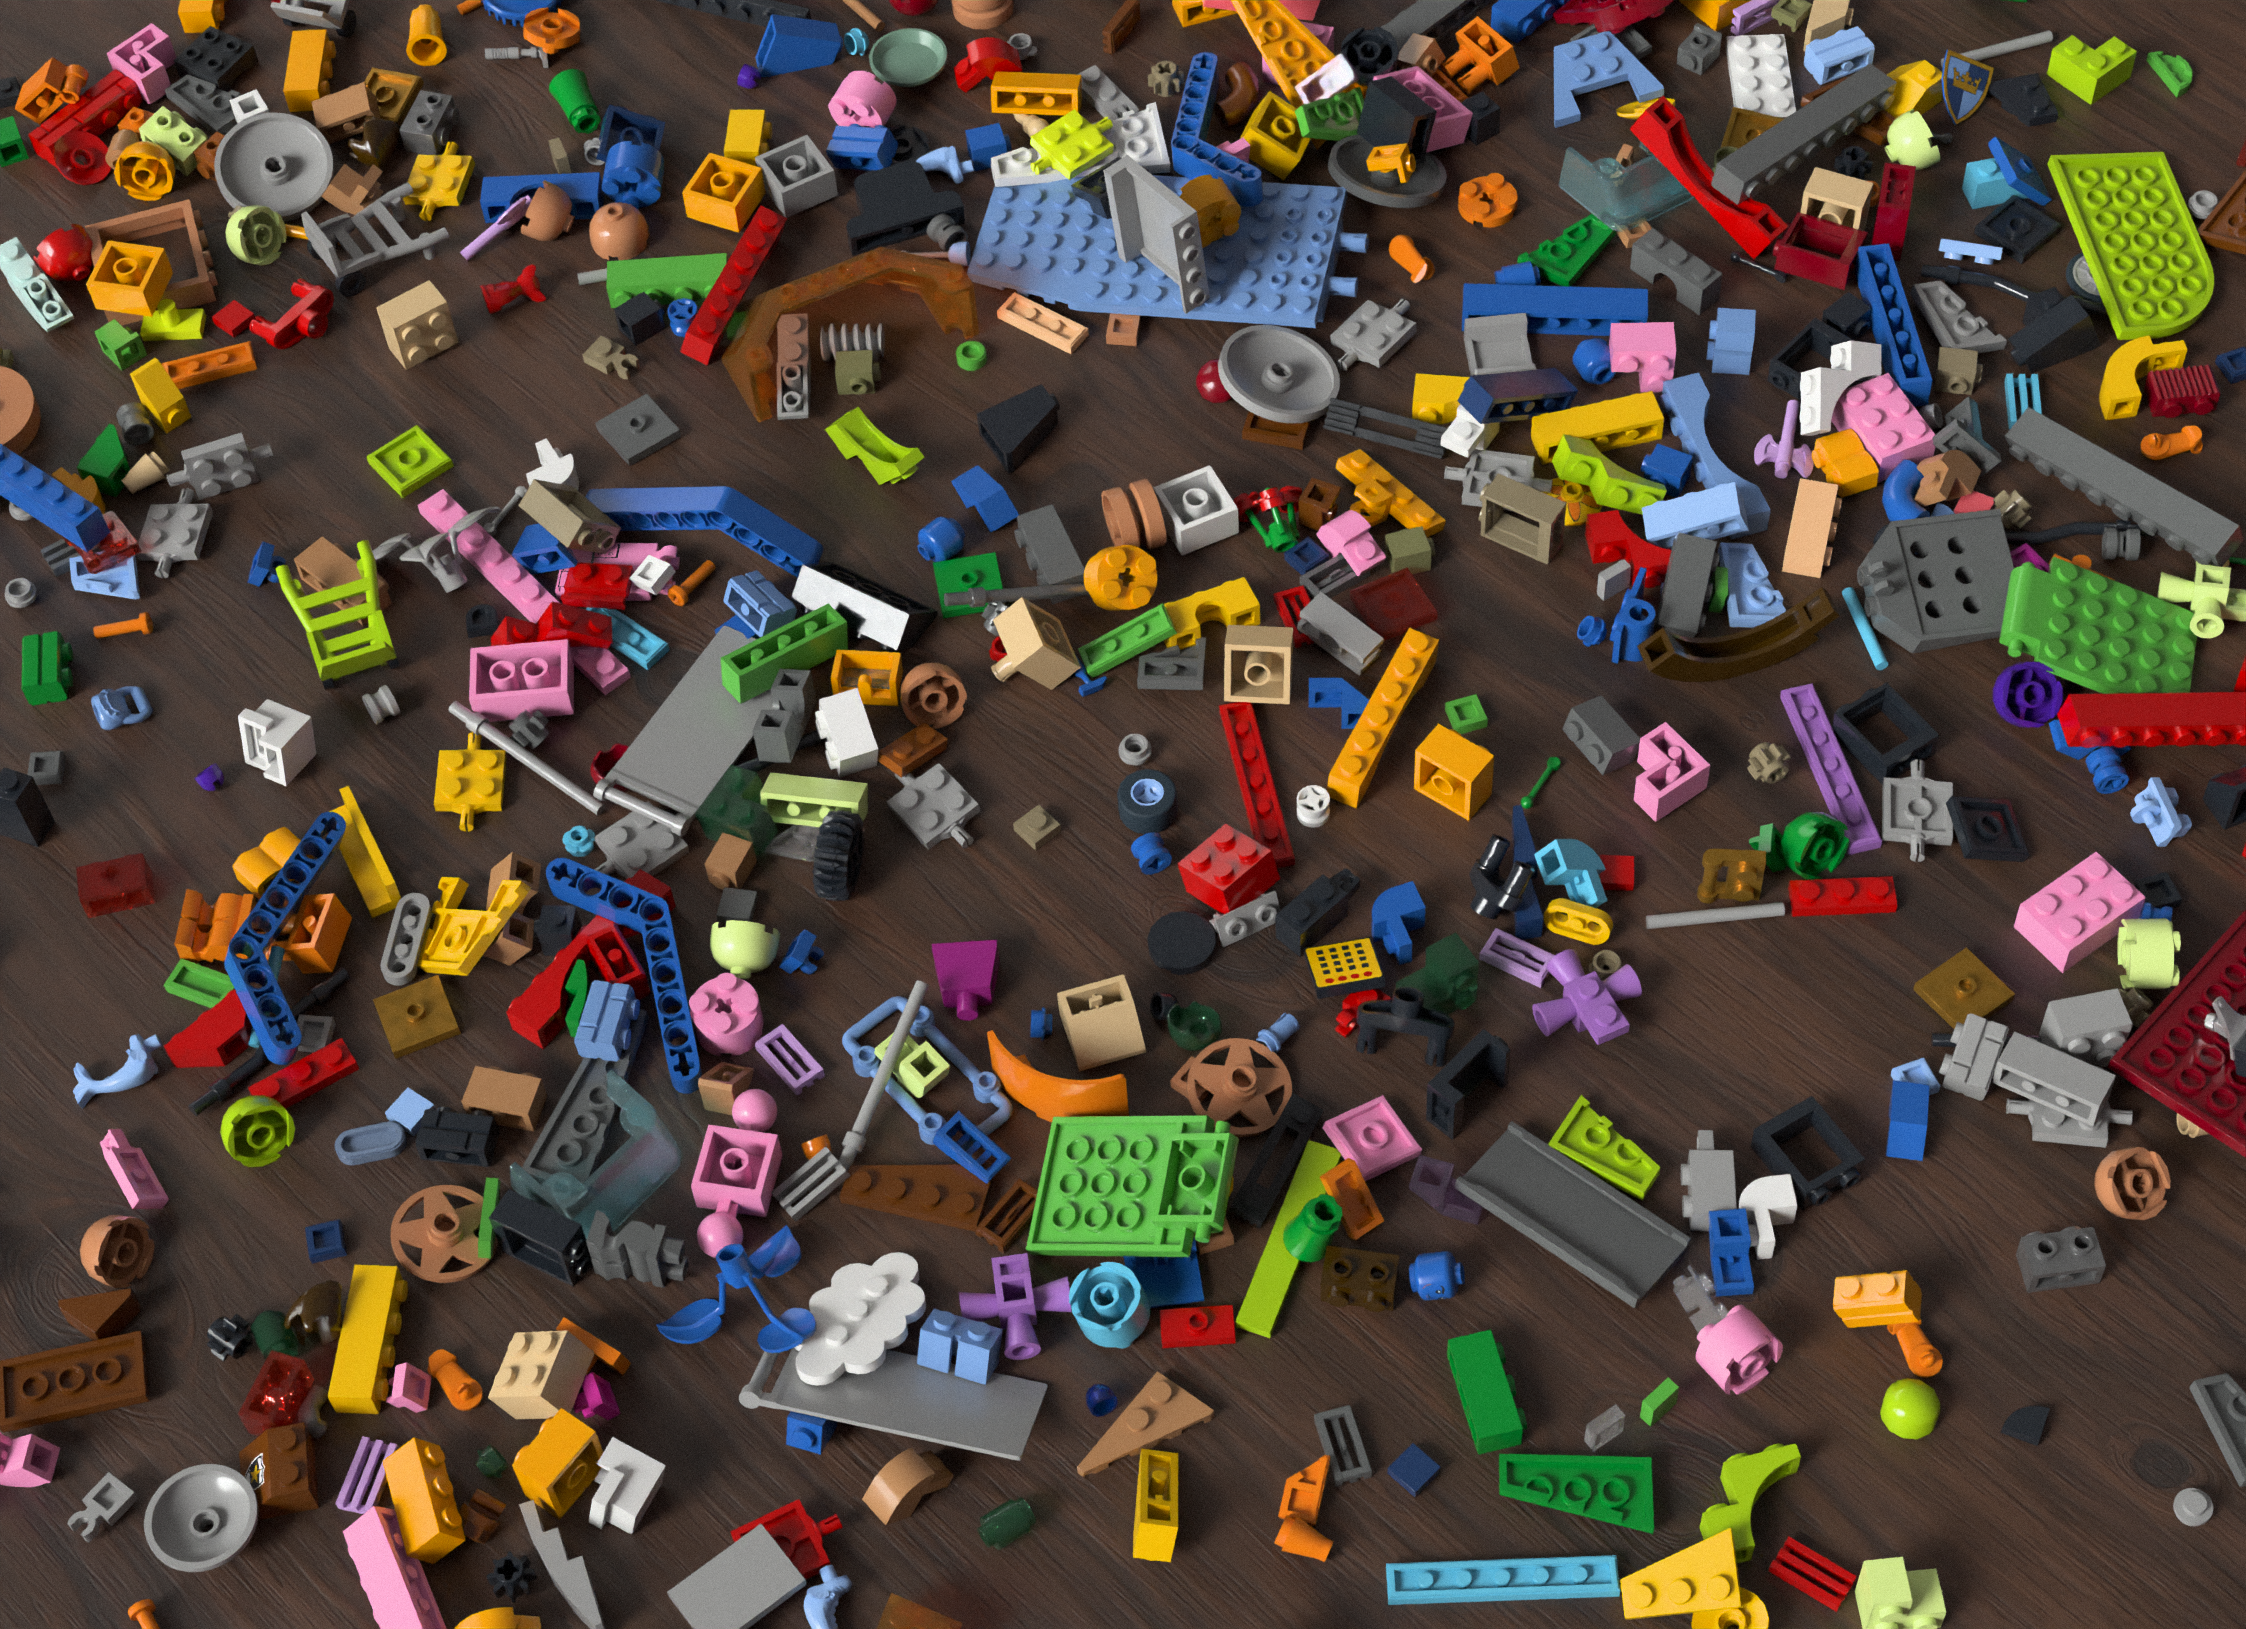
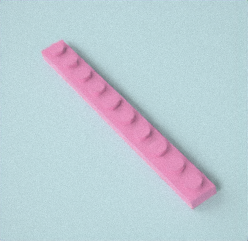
(517, 585)

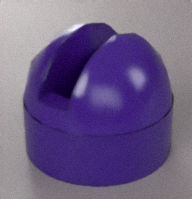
(747, 77)
(210, 775)

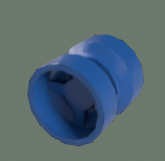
(2106, 768)

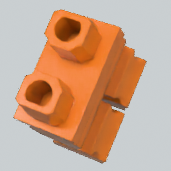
(208, 929)

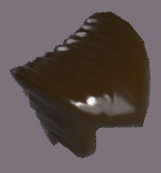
(379, 142)
(317, 1312)

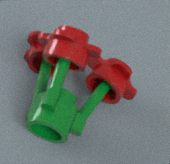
(1281, 534)

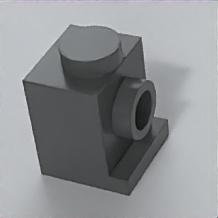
(1699, 49)

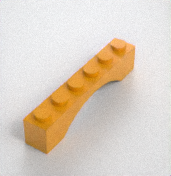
(1366, 744)

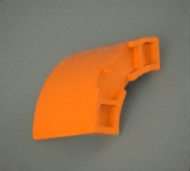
(1053, 1095)

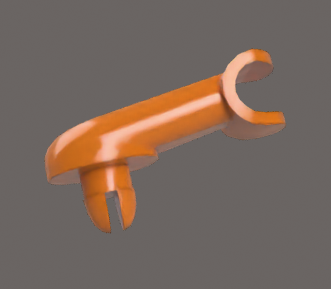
(1405, 254)
(2160, 446)
(1918, 1351)
(458, 1385)

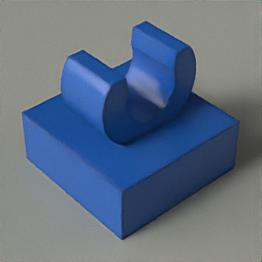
(263, 565)
(798, 954)

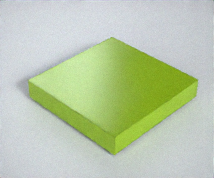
(409, 461)

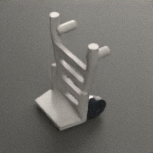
(338, 18)
(324, 240)

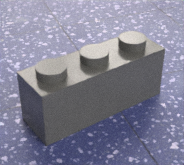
(1049, 549)
(1687, 585)

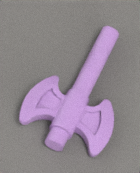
(505, 221)
(1784, 453)

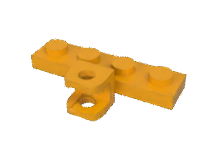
(1384, 494)

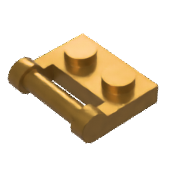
(1742, 879)

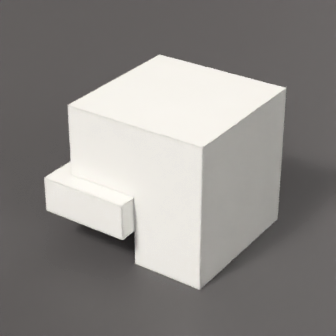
(277, 740)
(626, 1488)

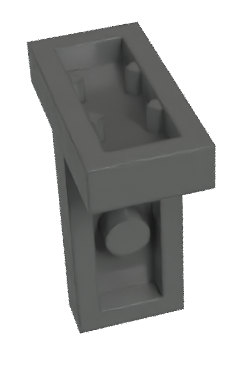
(1965, 434)

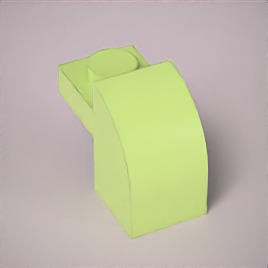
(917, 1066)

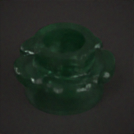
(491, 1462)

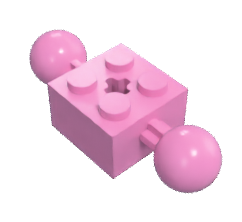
(737, 1170)

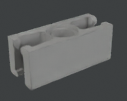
(1340, 633)

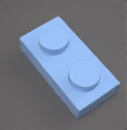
(1983, 253)

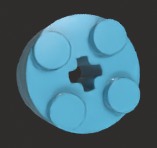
(1109, 1305)

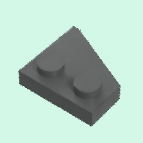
(1173, 668)

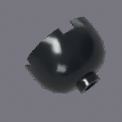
(1370, 53)

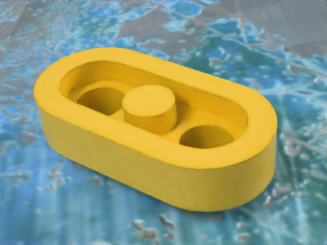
(1578, 922)

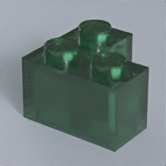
(737, 809)
(1448, 976)

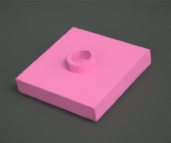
(1372, 1137)

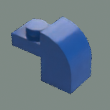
(1395, 915)

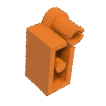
(50, 88)

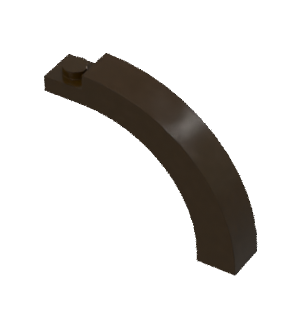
(1743, 652)

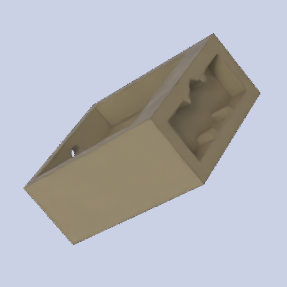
(569, 516)
(1536, 542)

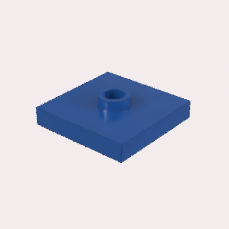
(2019, 171)

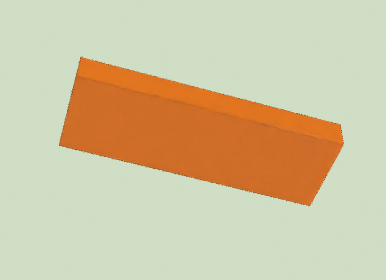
(211, 365)

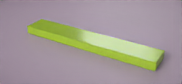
(1277, 1265)

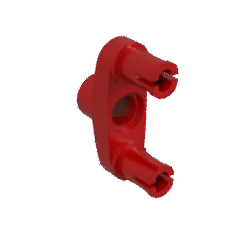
(302, 320)

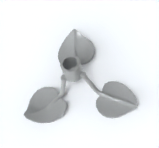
(444, 568)

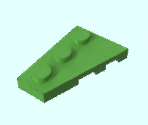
(1331, 117)

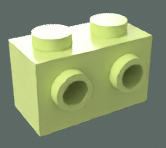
(174, 135)

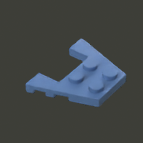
(1592, 65)

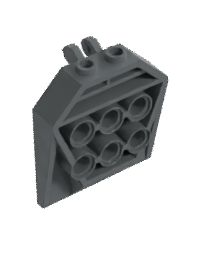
(1899, 601)

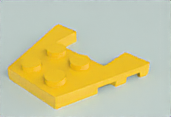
(464, 935)

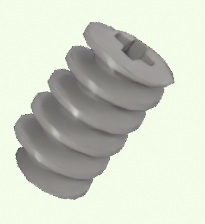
(852, 341)

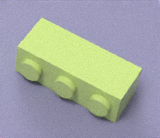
(809, 799)

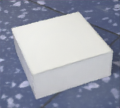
(652, 574)

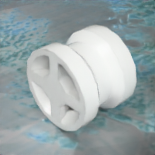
(1314, 797)

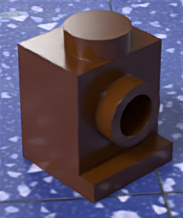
(1318, 504)

